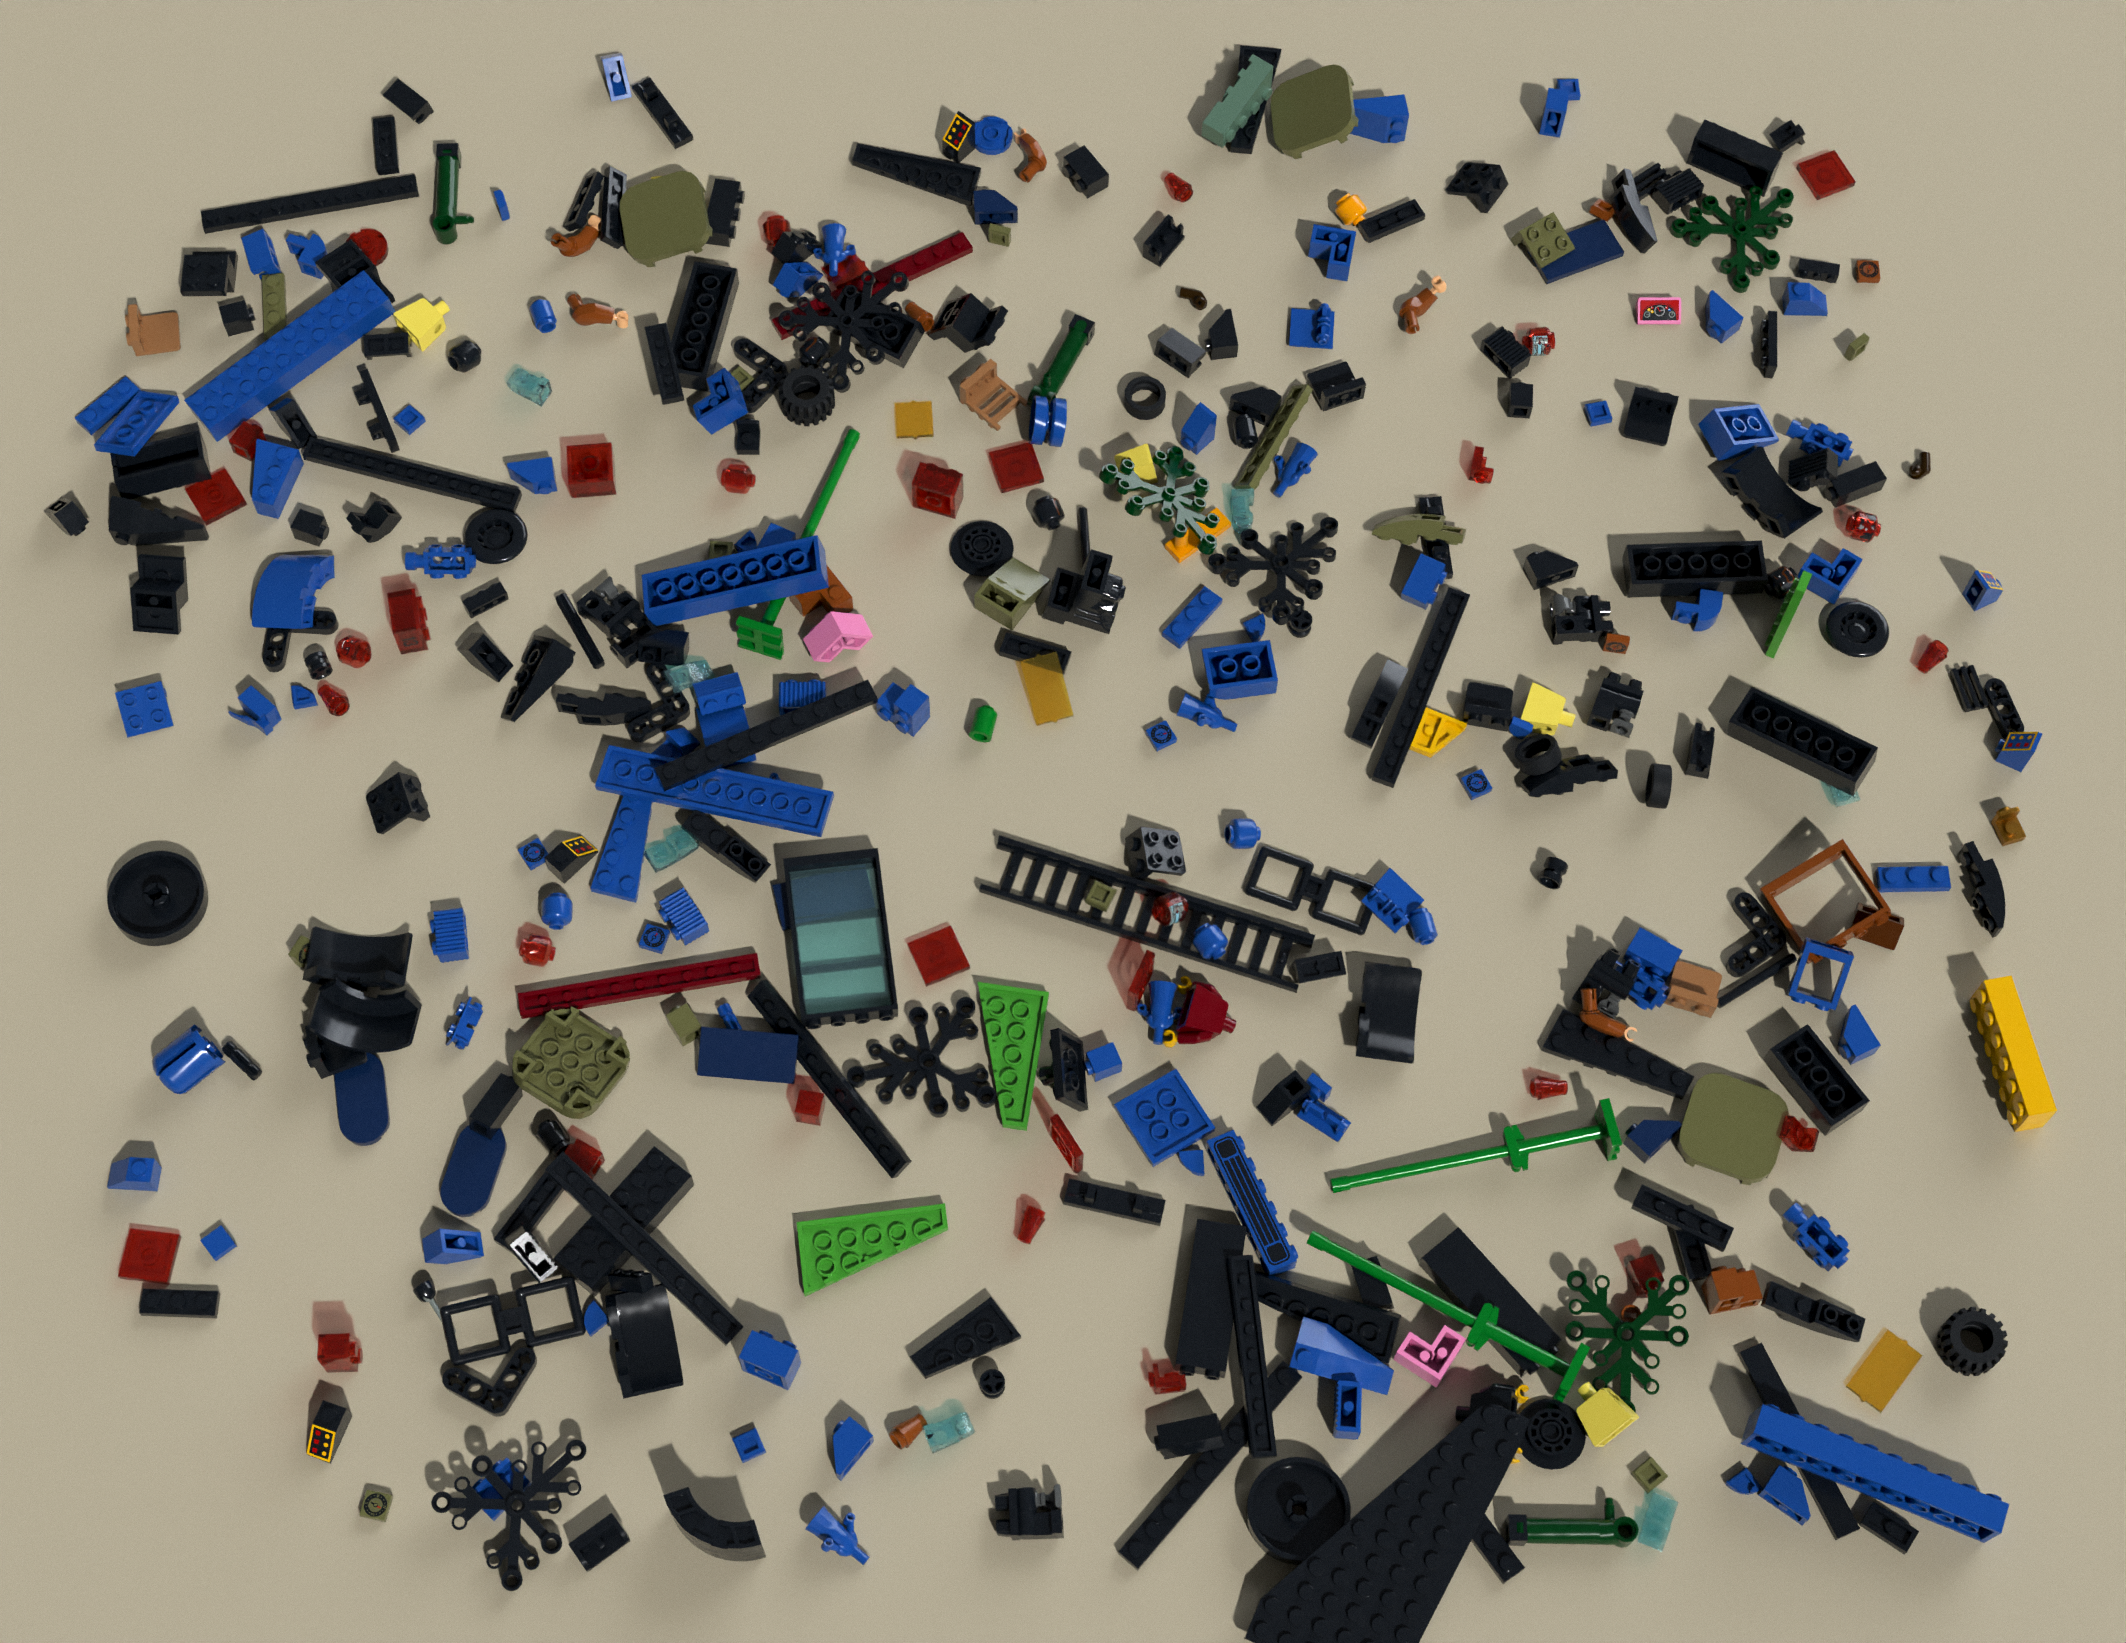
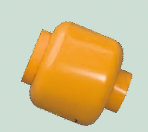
(1350, 209)

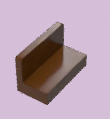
(1883, 935)

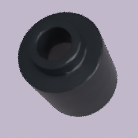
(1245, 431)
(553, 1137)

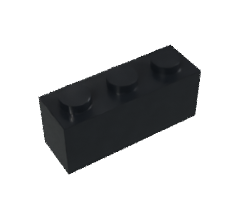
(724, 211)

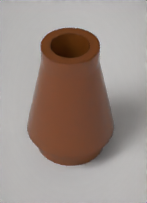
(921, 315)
(907, 1431)

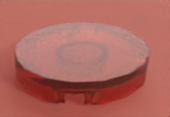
(372, 244)

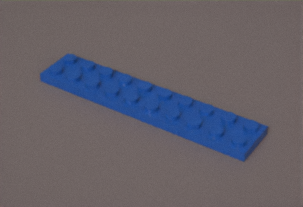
(718, 793)

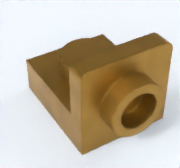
(2008, 826)

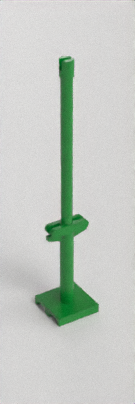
(762, 635)
(1515, 1148)
(1483, 1327)

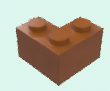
(834, 598)
(1731, 1289)

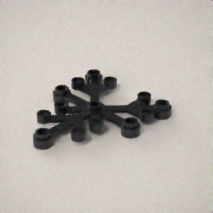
(869, 305)
(1280, 564)
(899, 1068)
(540, 1483)

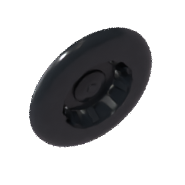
(981, 540)
(497, 543)
(1854, 634)
(1551, 1434)

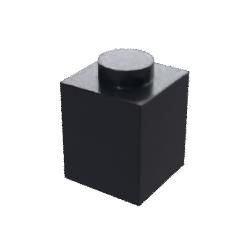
(237, 318)
(1520, 400)
(310, 527)

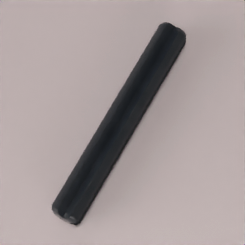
(580, 631)

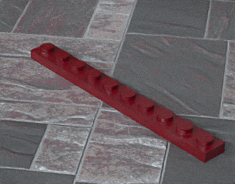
(912, 266)
(640, 985)

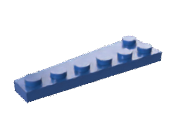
(623, 855)

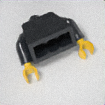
(1498, 1394)

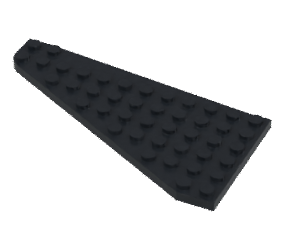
(1397, 1554)

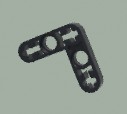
(766, 373)
(282, 649)
(667, 709)
(1761, 942)
(499, 1390)

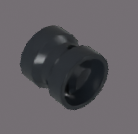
(1553, 873)

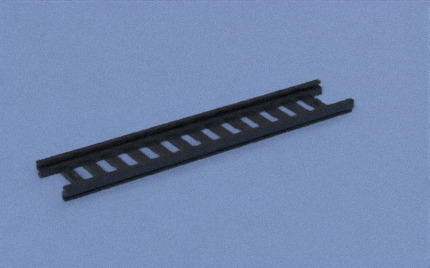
(1153, 891)

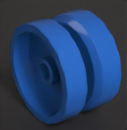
(1048, 420)

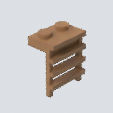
(981, 386)

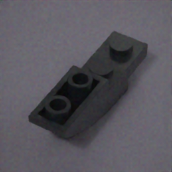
(1631, 214)
(1379, 704)
(613, 710)
(1569, 771)
(724, 847)
(1989, 895)
(1812, 1314)

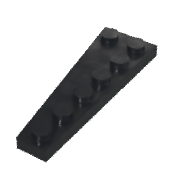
(1246, 136)
(932, 175)
(1579, 1042)
(1363, 1324)

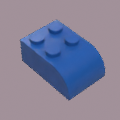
(1240, 670)

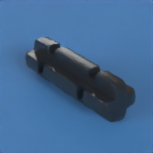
(241, 1060)

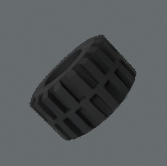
(803, 381)
(1958, 1354)

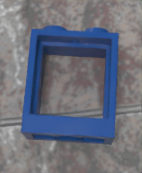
(1828, 951)

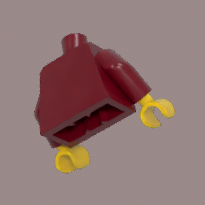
(1201, 1015)

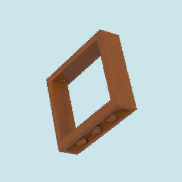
(1812, 866)

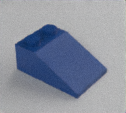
(1382, 118)
(1737, 430)
(723, 725)

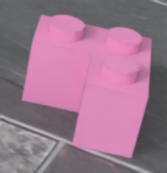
(837, 633)
(1428, 1360)

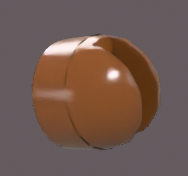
(1629, 1309)

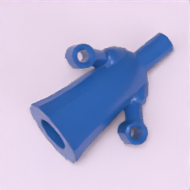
(833, 240)
(1295, 467)
(1204, 713)
(1161, 1003)
(835, 1536)

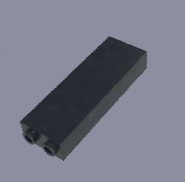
(1473, 1281)
(1208, 1304)

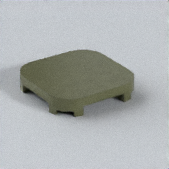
(1313, 110)
(665, 217)
(570, 1063)
(1732, 1128)

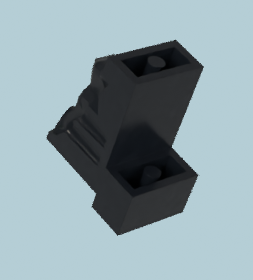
(1086, 597)

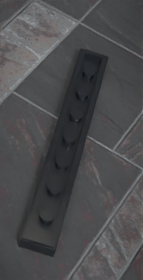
(1251, 1357)
(1824, 1491)

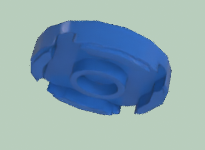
(992, 135)

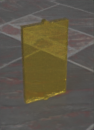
(1046, 688)
(1884, 1371)

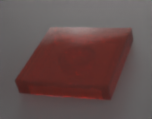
(1825, 175)
(1016, 467)
(215, 497)
(938, 956)
(1141, 980)
(1066, 1143)
(149, 1256)

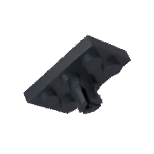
(1066, 1070)

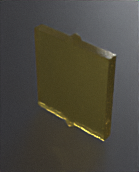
(914, 419)

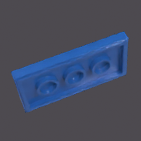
(136, 423)

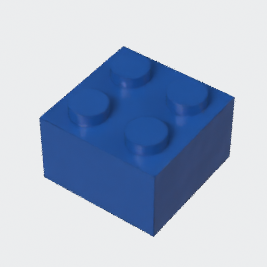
(770, 1359)

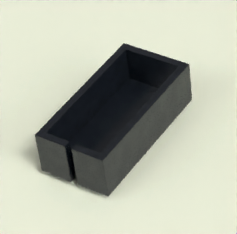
(1734, 157)
(162, 466)

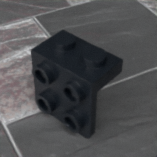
(1480, 181)
(1650, 416)
(1488, 706)
(396, 801)
(1154, 851)
(330, 1058)

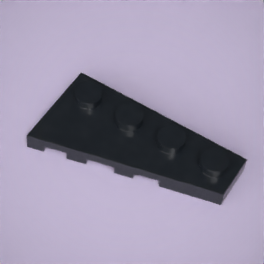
(972, 1336)

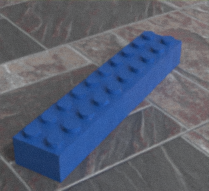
(290, 356)
(1875, 1473)

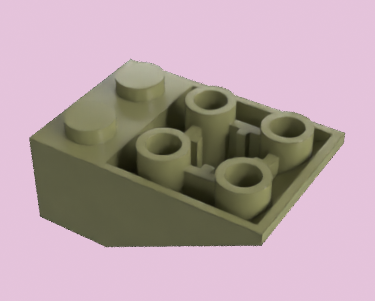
(1010, 592)

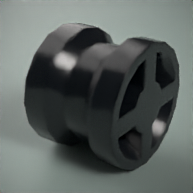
(1301, 618)
(318, 665)
(992, 1378)

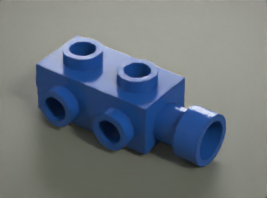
(1818, 438)
(449, 563)
(1641, 991)
(1823, 1240)

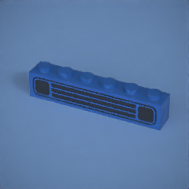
(1251, 1204)

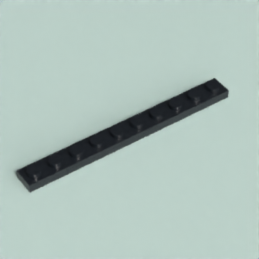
(309, 204)
(412, 475)
(1420, 687)
(765, 735)
(831, 1081)
(644, 1248)
(1201, 1476)

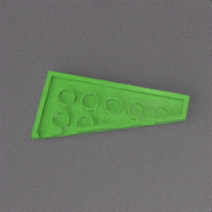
(1786, 613)
(1014, 1036)
(852, 1243)

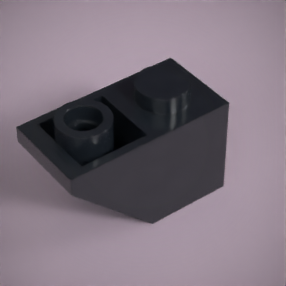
(795, 246)
(665, 648)
(1284, 1098)

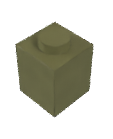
(684, 1024)

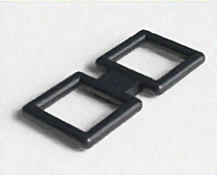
(1309, 889)
(512, 1320)

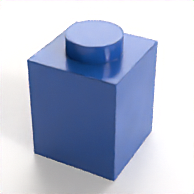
(1103, 1062)

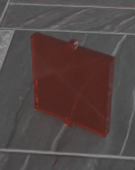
(848, 271)

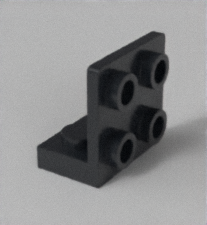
(1336, 386)

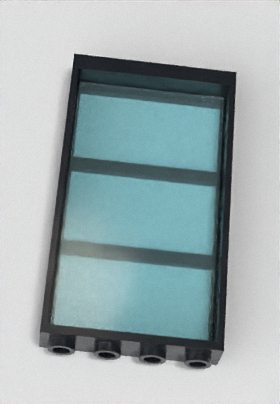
(840, 938)

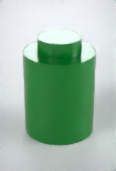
(983, 724)

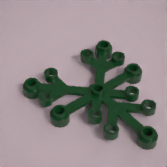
(1740, 260)
(1168, 495)
(1626, 1364)

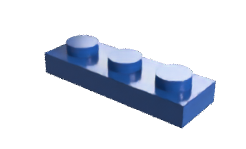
(107, 406)
(1192, 617)
(1913, 879)

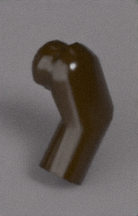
(1195, 296)
(1923, 468)

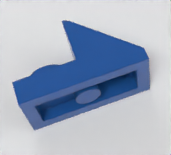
(678, 744)

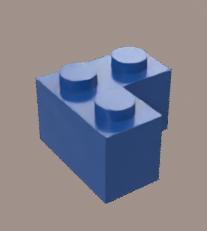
(1335, 246)
(723, 404)
(1831, 579)
(904, 708)

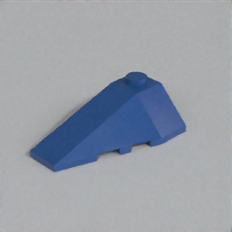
(1334, 1356)

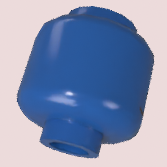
(1242, 833)
(556, 911)
(1210, 941)

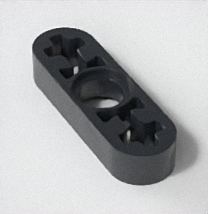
(2003, 699)

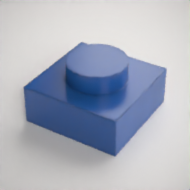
(1319, 1088)

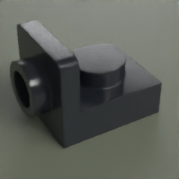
(1787, 136)
(748, 437)

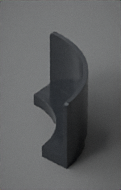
(1767, 495)
(357, 959)
(1388, 1012)
(364, 1022)
(646, 1341)
(715, 1537)

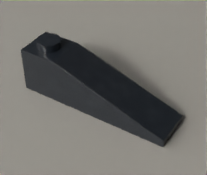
(142, 526)
(544, 664)

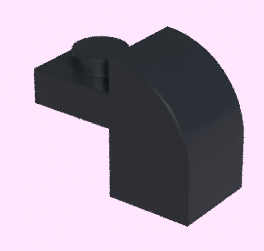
(376, 522)

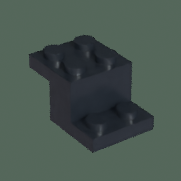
(345, 264)
(209, 273)
(968, 323)
(159, 594)

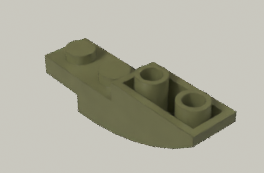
(1410, 527)

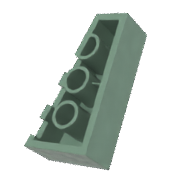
(1239, 102)

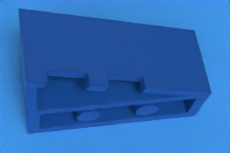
(274, 476)

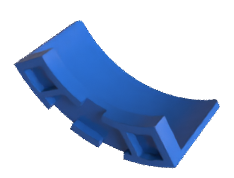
(288, 590)

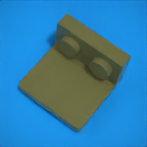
(1545, 240)

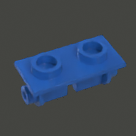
(466, 1015)
(1323, 1119)

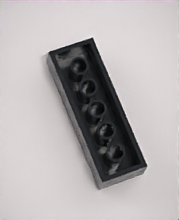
(703, 322)
(1688, 567)
(1802, 741)
(647, 1198)

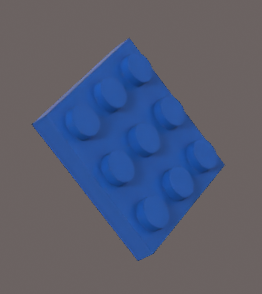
(1164, 1117)

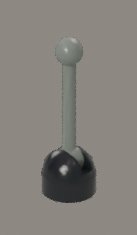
(426, 1292)

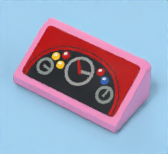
(1658, 310)

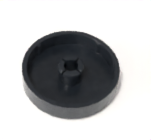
(167, 918)
(1289, 1484)

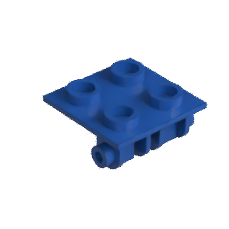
(1312, 327)
(144, 709)
(1392, 900)

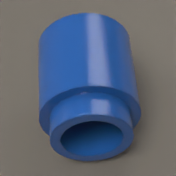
(543, 315)
(1422, 926)

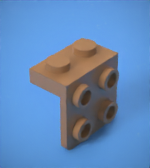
(153, 332)
(1694, 989)

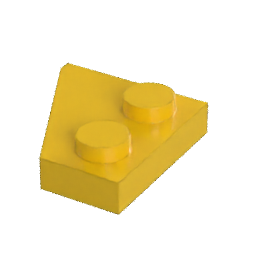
(1435, 732)

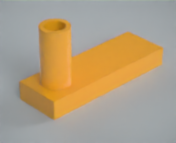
(1184, 547)

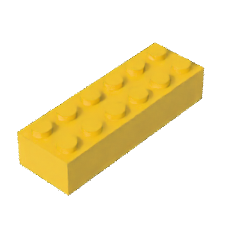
(2012, 1054)

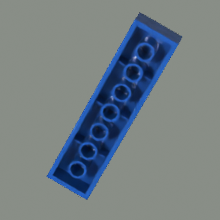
(735, 581)

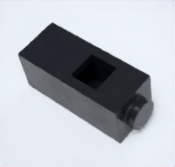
(1855, 484)
(495, 1106)
(1189, 1436)

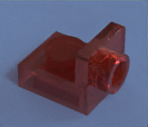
(1478, 471)
(1797, 1137)
(1170, 1383)

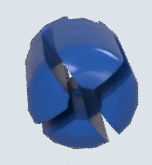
(187, 1061)

